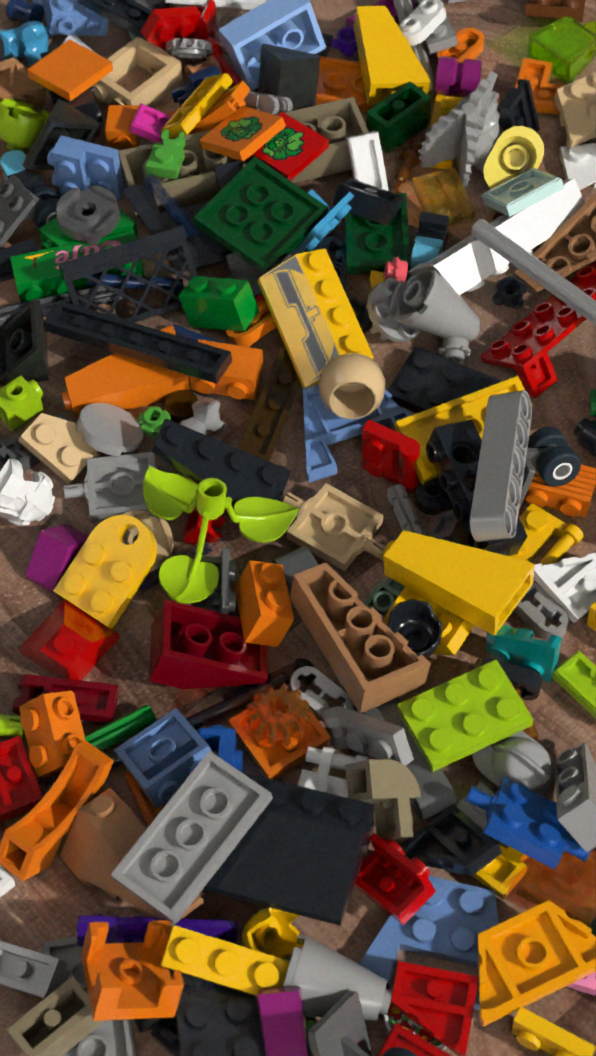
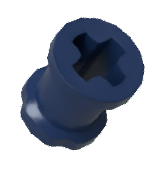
(24, 11)

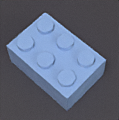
(275, 23)

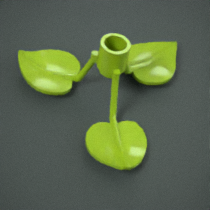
(171, 494)

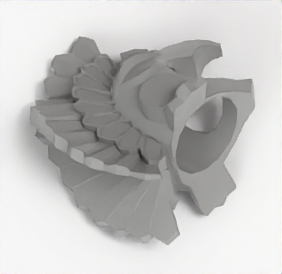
(465, 132)

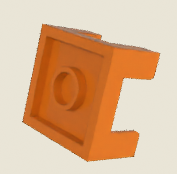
(127, 977)

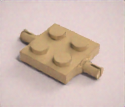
(335, 526)

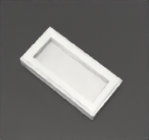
(367, 159)

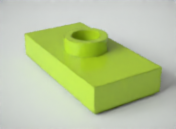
(578, 678)

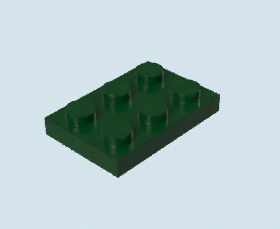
(373, 244)

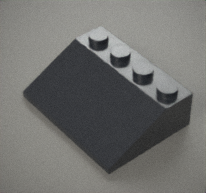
(299, 853)

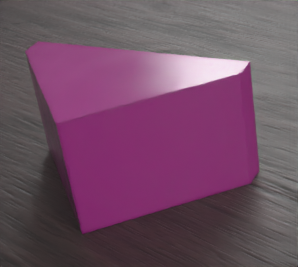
(54, 554)

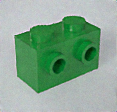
(219, 303)

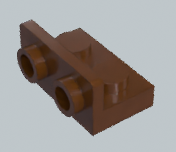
(555, 9)

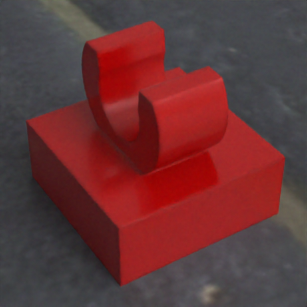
(193, 527)

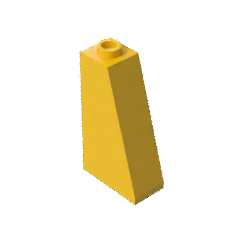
(385, 55)
(460, 578)

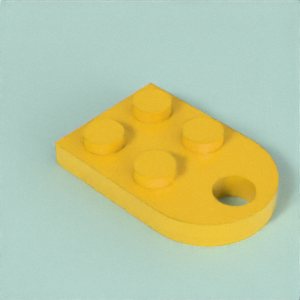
(108, 570)

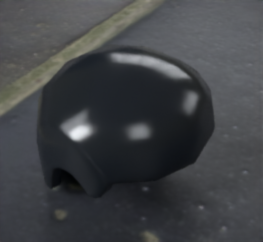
(417, 625)

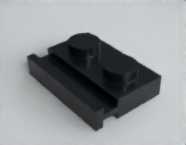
(519, 107)

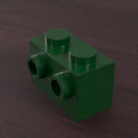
(399, 116)

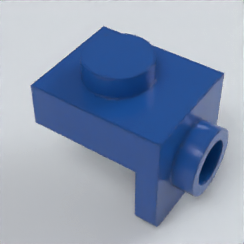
(225, 741)

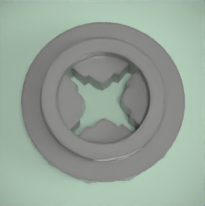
(189, 48)

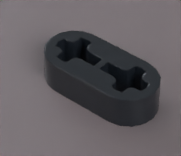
(522, 678)

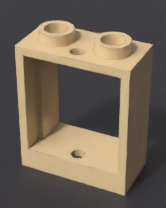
(163, 67)

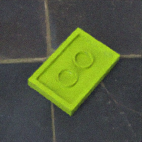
(464, 715)

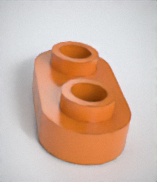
(469, 45)
(260, 326)

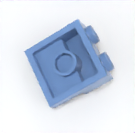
(72, 18)
(85, 165)
(163, 756)

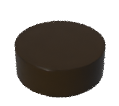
(180, 405)

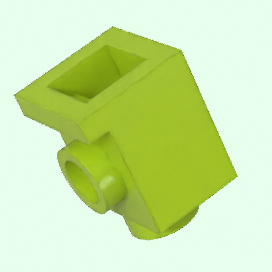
(20, 402)

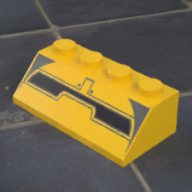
(312, 313)

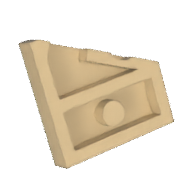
(58, 445)

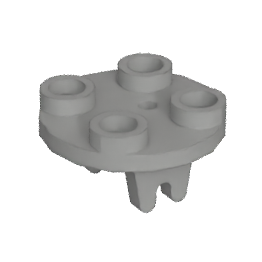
(380, 315)

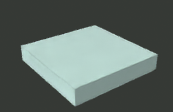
(522, 191)

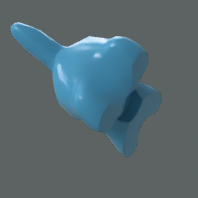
(26, 41)

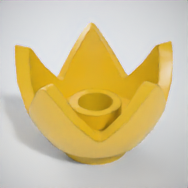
(271, 933)

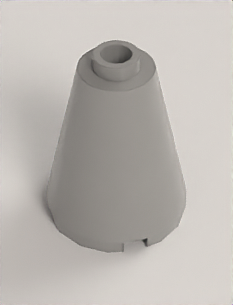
(433, 305)
(329, 975)

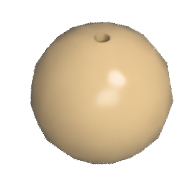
(351, 386)

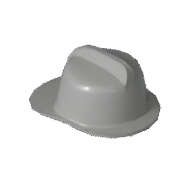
(518, 760)

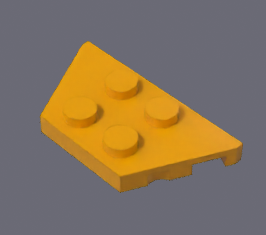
(531, 959)

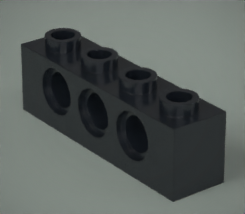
(462, 444)

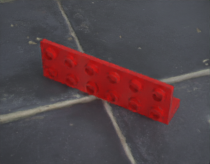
(530, 339)

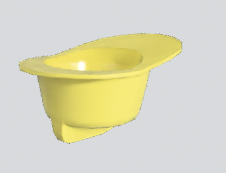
(512, 155)

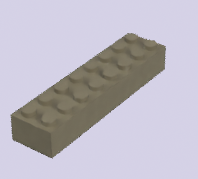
(197, 176)

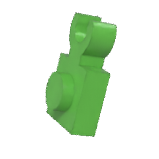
(167, 158)

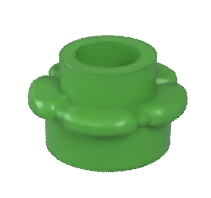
(149, 427)

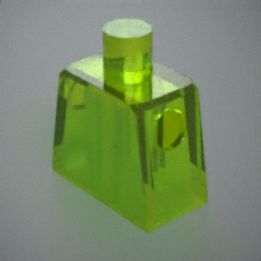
(566, 45)

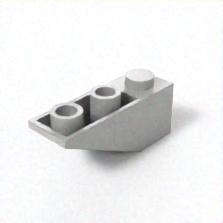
(577, 794)

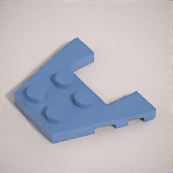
(325, 428)
(440, 929)

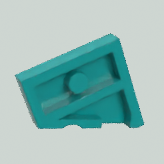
(520, 649)

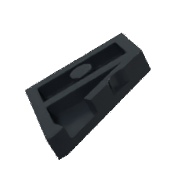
(452, 844)

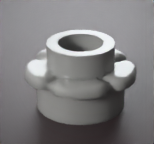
(455, 349)

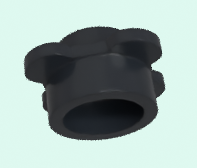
(510, 292)

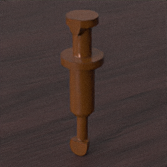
(409, 159)

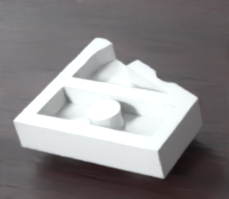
(579, 164)
(570, 583)

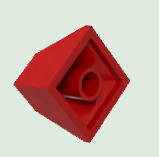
(69, 642)

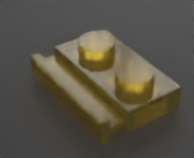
(444, 195)

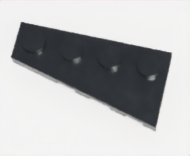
(210, 458)

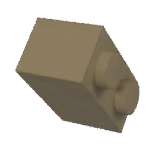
(55, 1022)

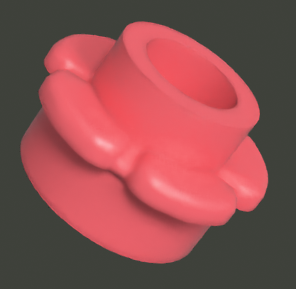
(396, 269)

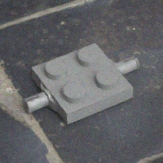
(113, 485)

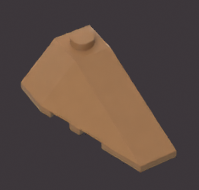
(569, 246)
(99, 842)

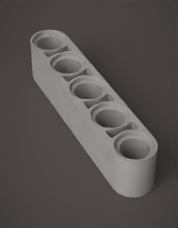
(501, 466)

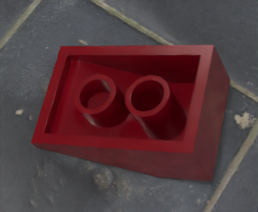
(202, 649)

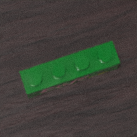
(39, 274)

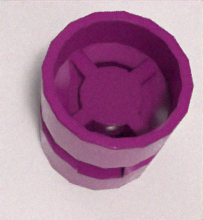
(457, 77)

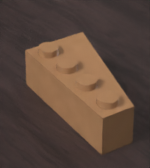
(359, 647)

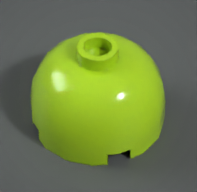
(20, 124)

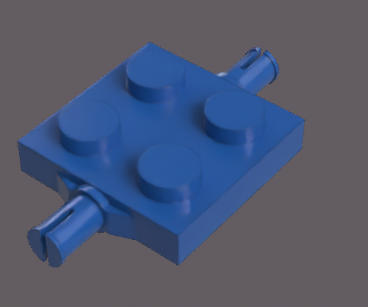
(526, 823)

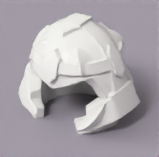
(21, 499)

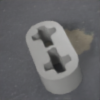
(543, 608)
(325, 686)

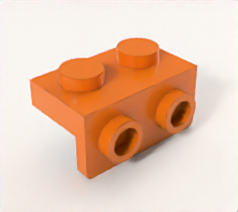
(51, 730)

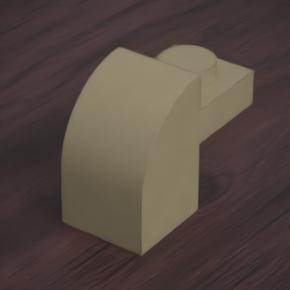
(390, 789)

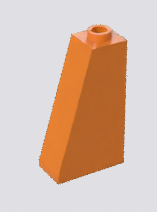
(122, 383)

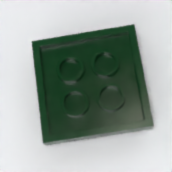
(260, 216)

